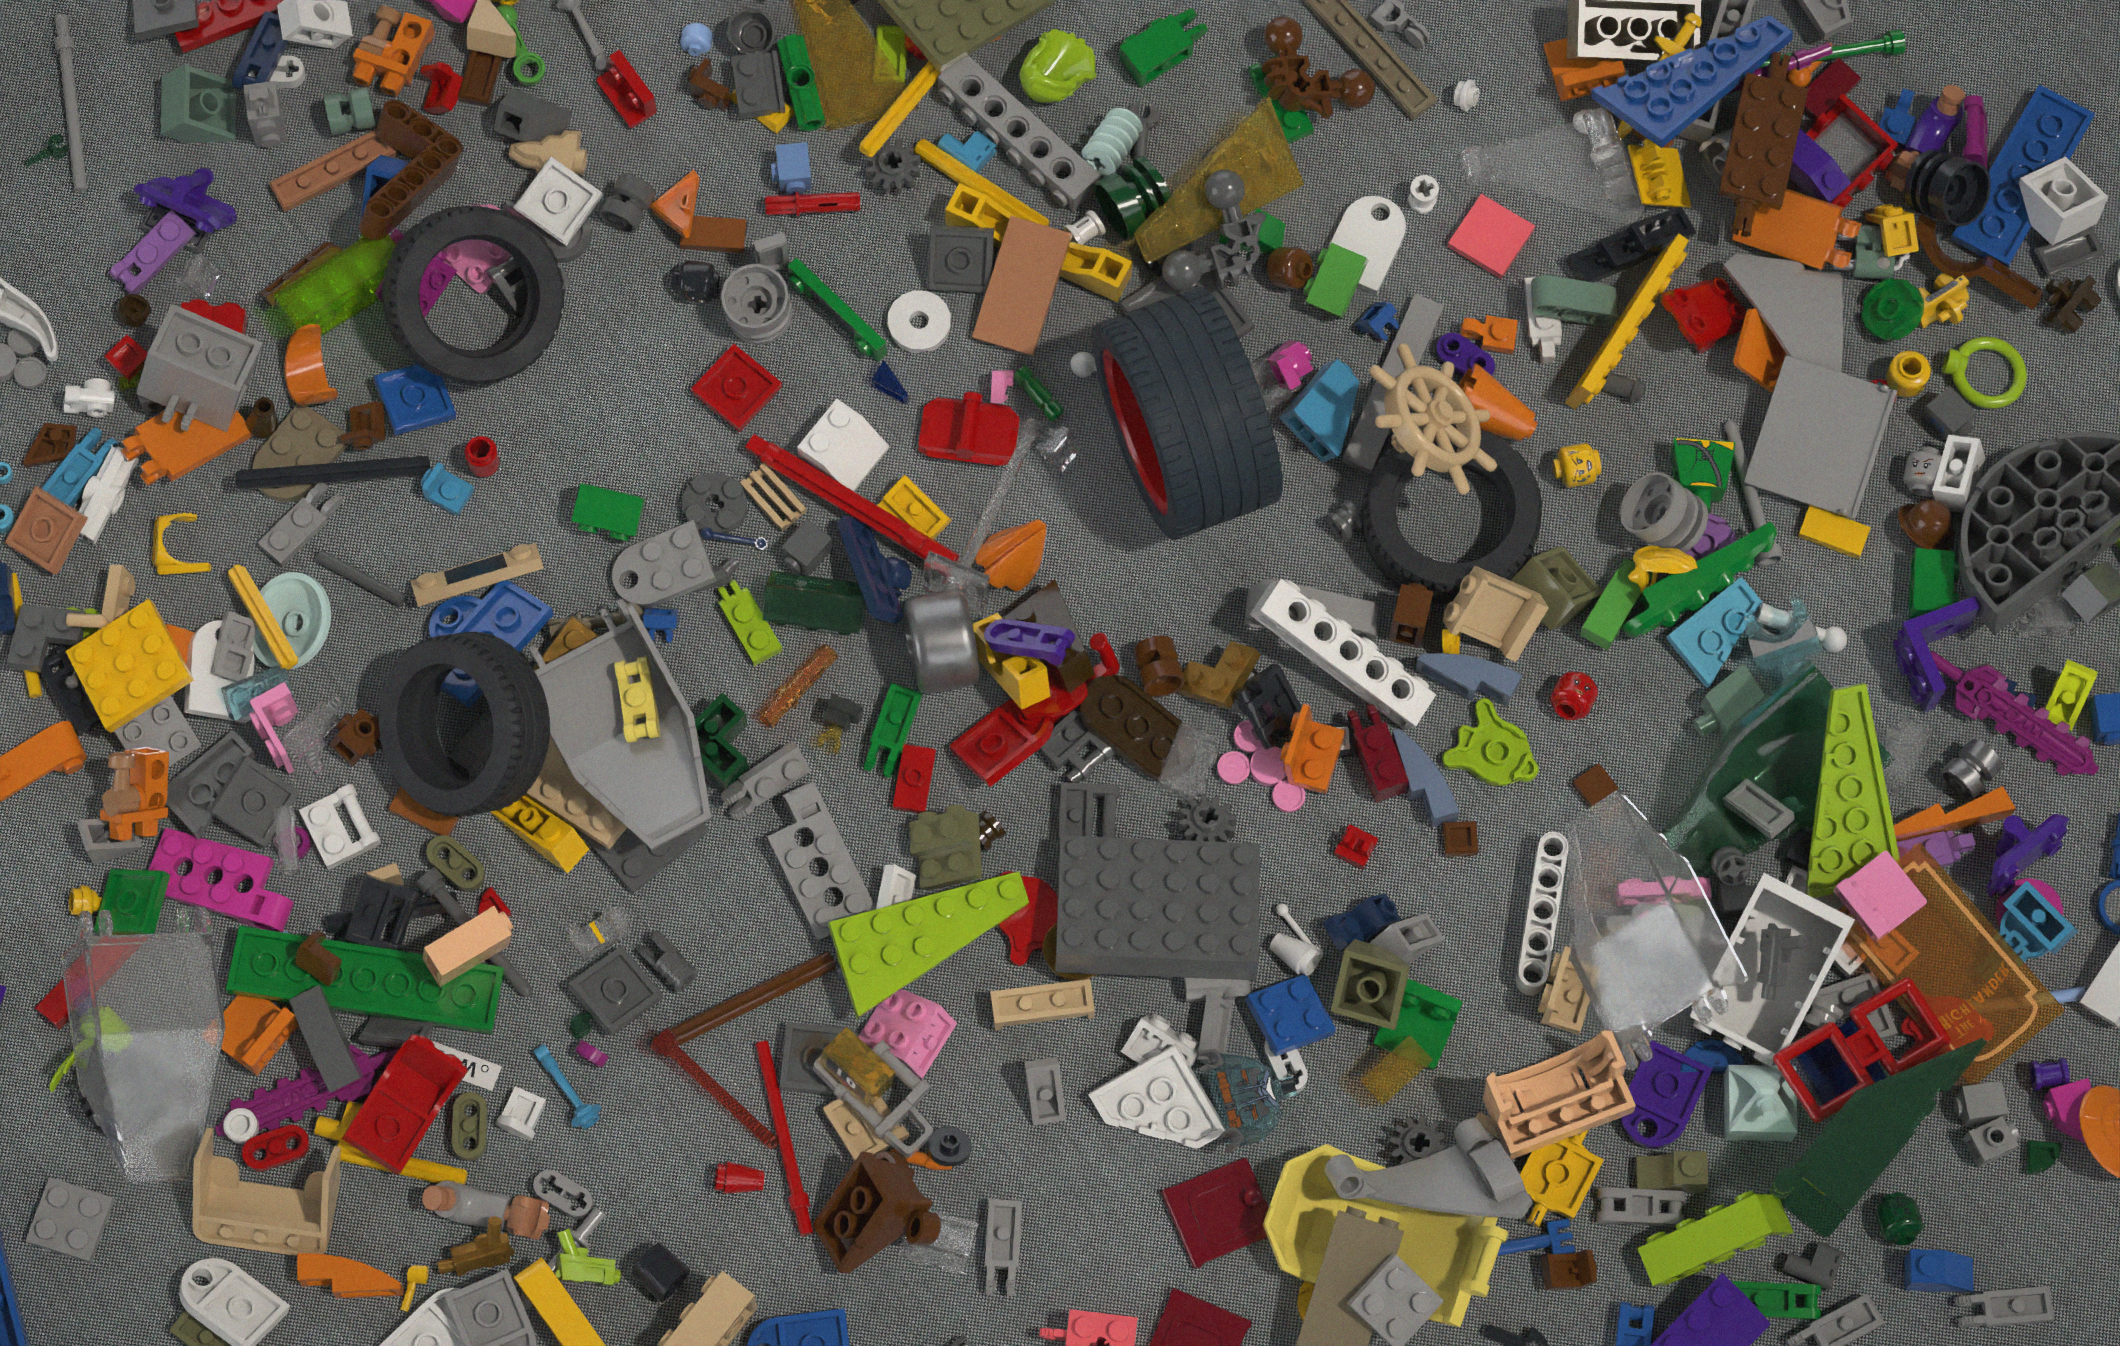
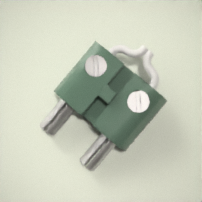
(1869, 255)

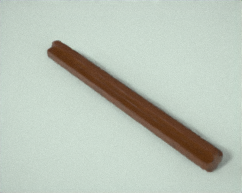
(753, 998)

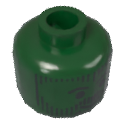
(1899, 1218)

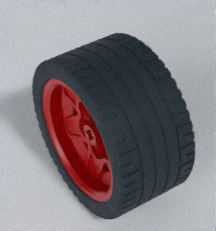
(1187, 412)

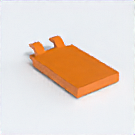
(1802, 231)
(181, 451)

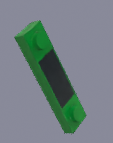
(866, 339)

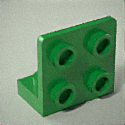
(1426, 1017)

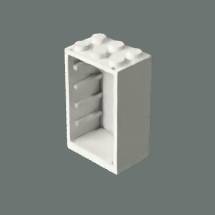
(1766, 1023)

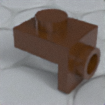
(706, 90)
(366, 426)
(1569, 1270)

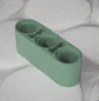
(1574, 300)

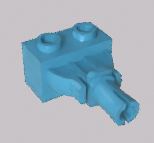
(2034, 924)

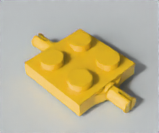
(1559, 1177)

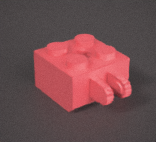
(1094, 1329)

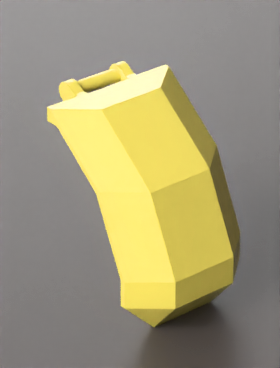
(1444, 1249)

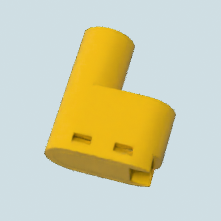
(333, 1128)

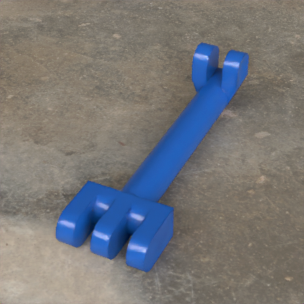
(1551, 1239)

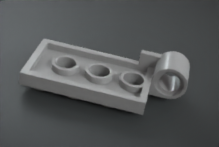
(812, 814)

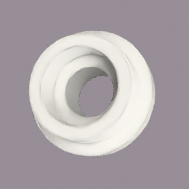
(1466, 94)

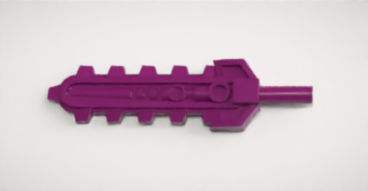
(1984, 693)
(308, 1092)

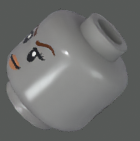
(1922, 471)

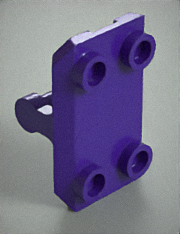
(189, 197)
(2030, 846)

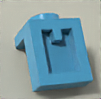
(446, 489)

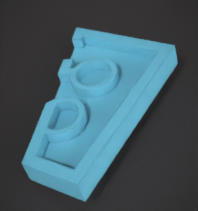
(1713, 631)

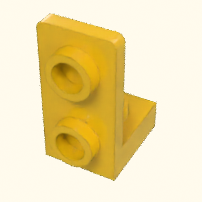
(1897, 229)

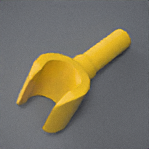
(416, 1275)

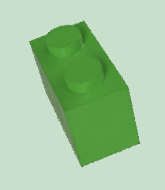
(1336, 279)

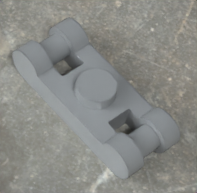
(1640, 1207)

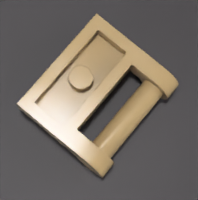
(856, 1131)

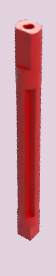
(846, 499)

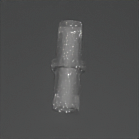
(286, 840)

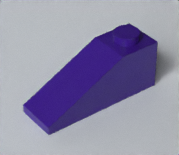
(1816, 170)

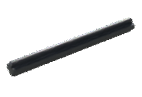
(332, 472)

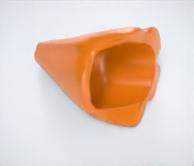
(1013, 555)

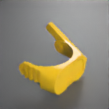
(161, 559)

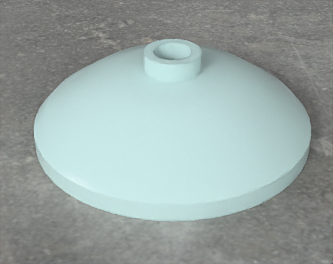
(301, 612)

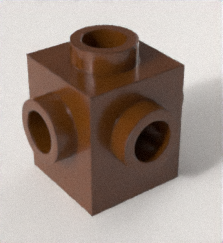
(357, 736)

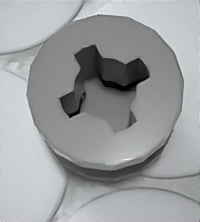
(1822, 1013)

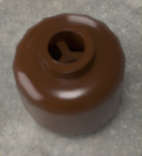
(1289, 267)

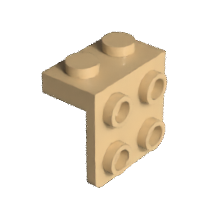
(1566, 999)

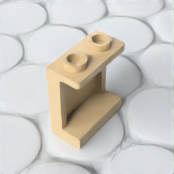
(1495, 612)

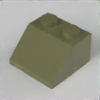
(1561, 584)
(1371, 984)

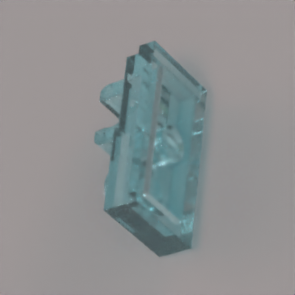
(238, 694)

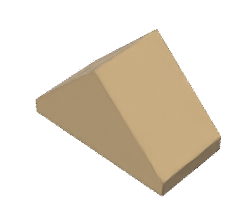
(490, 32)

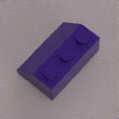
(1716, 1318)

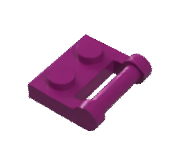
(1976, 130)

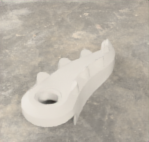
(24, 314)

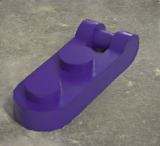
(1029, 639)

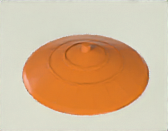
(2101, 1126)

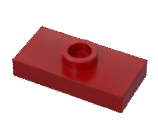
(914, 779)

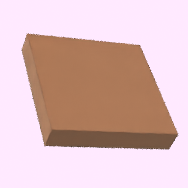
(46, 530)

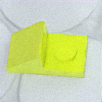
(2070, 693)

